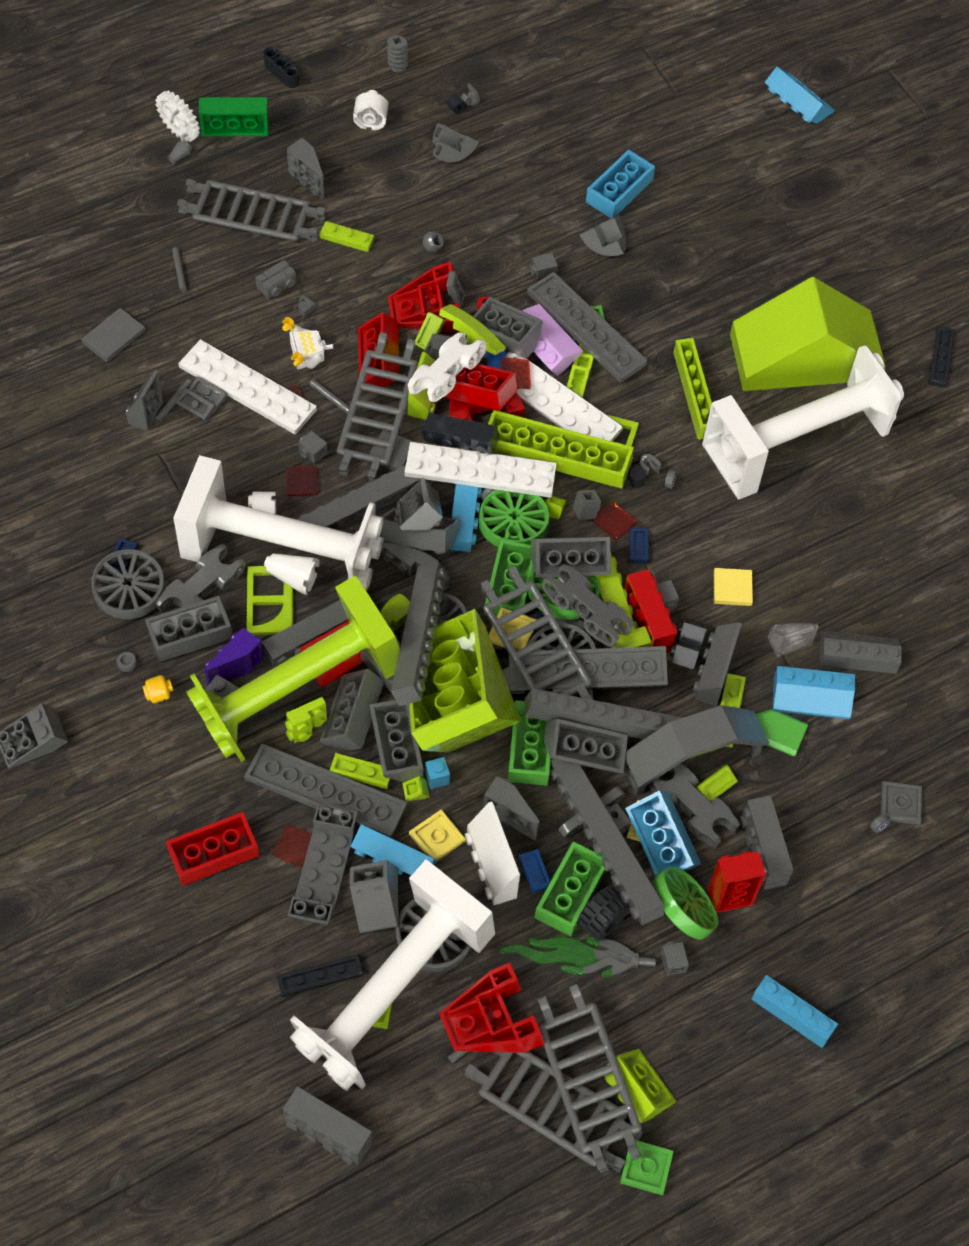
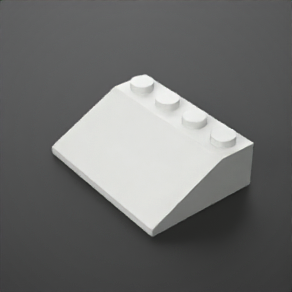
(493, 856)

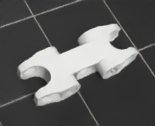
(441, 374)

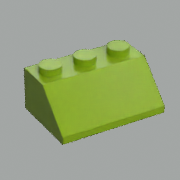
(419, 404)
(644, 1085)

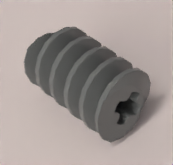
(397, 53)

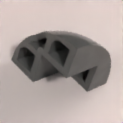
(451, 145)
(606, 238)

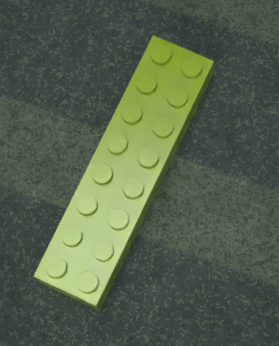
(571, 451)

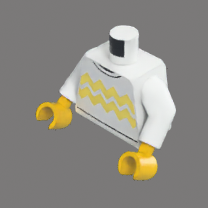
(306, 345)

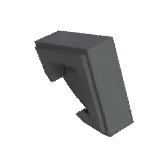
(305, 305)

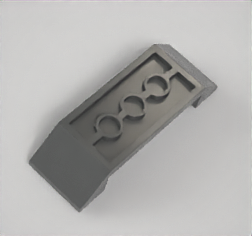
(324, 864)

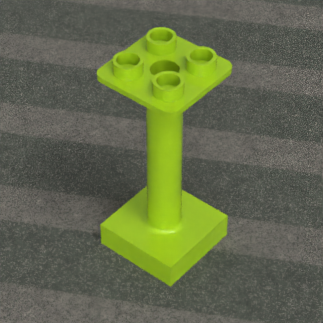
(365, 631)

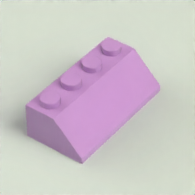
(554, 344)

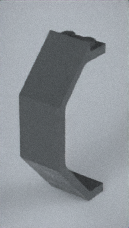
(690, 738)

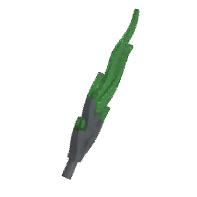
(590, 960)

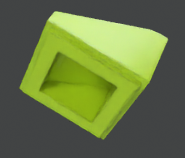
(555, 506)
(416, 789)

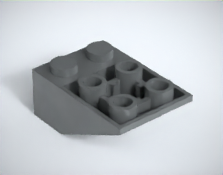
(305, 166)
(32, 736)
(375, 895)

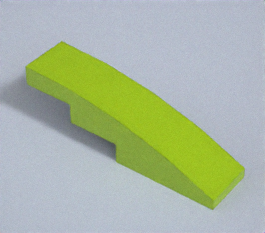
(472, 328)
(580, 373)

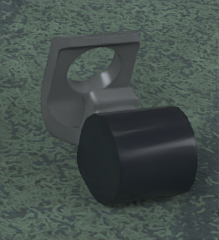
(458, 103)
(639, 473)

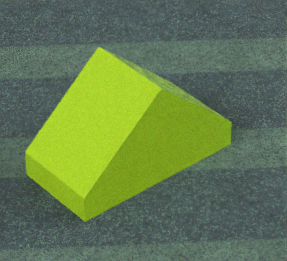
(802, 338)
(463, 689)

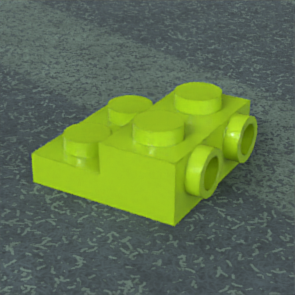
(303, 719)

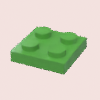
(650, 1170)

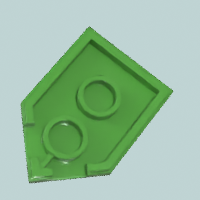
(782, 730)

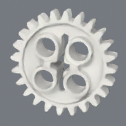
(177, 116)

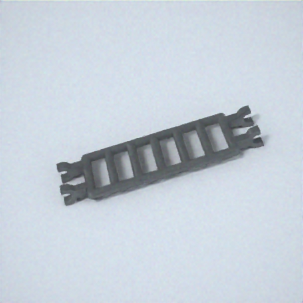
(204, 189)
(356, 401)
(548, 618)
(564, 1087)
(538, 1125)

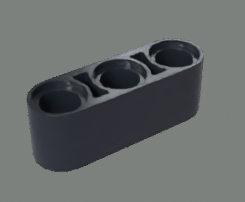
(281, 67)

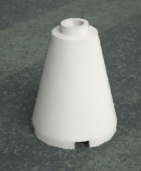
(293, 570)

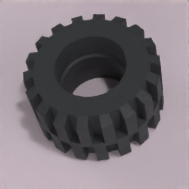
(603, 913)

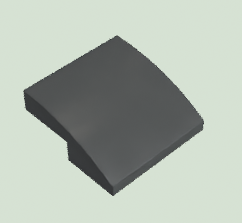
(201, 398)

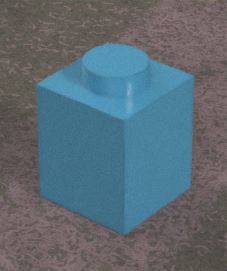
(437, 773)

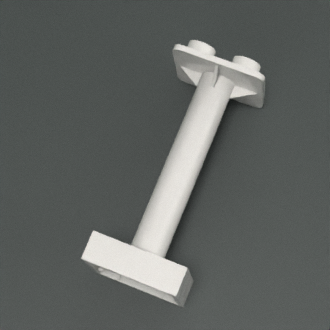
(742, 449)
(206, 508)
(448, 911)

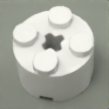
(370, 110)
(263, 501)

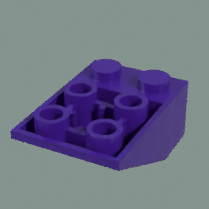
(235, 658)

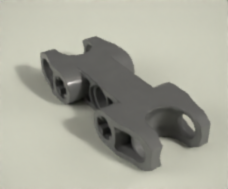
(209, 576)
(598, 616)
(702, 813)

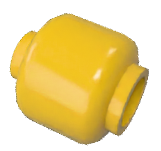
(157, 689)

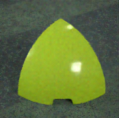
(396, 612)

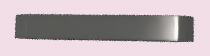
(611, 798)

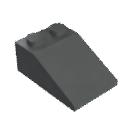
(146, 403)
(512, 807)

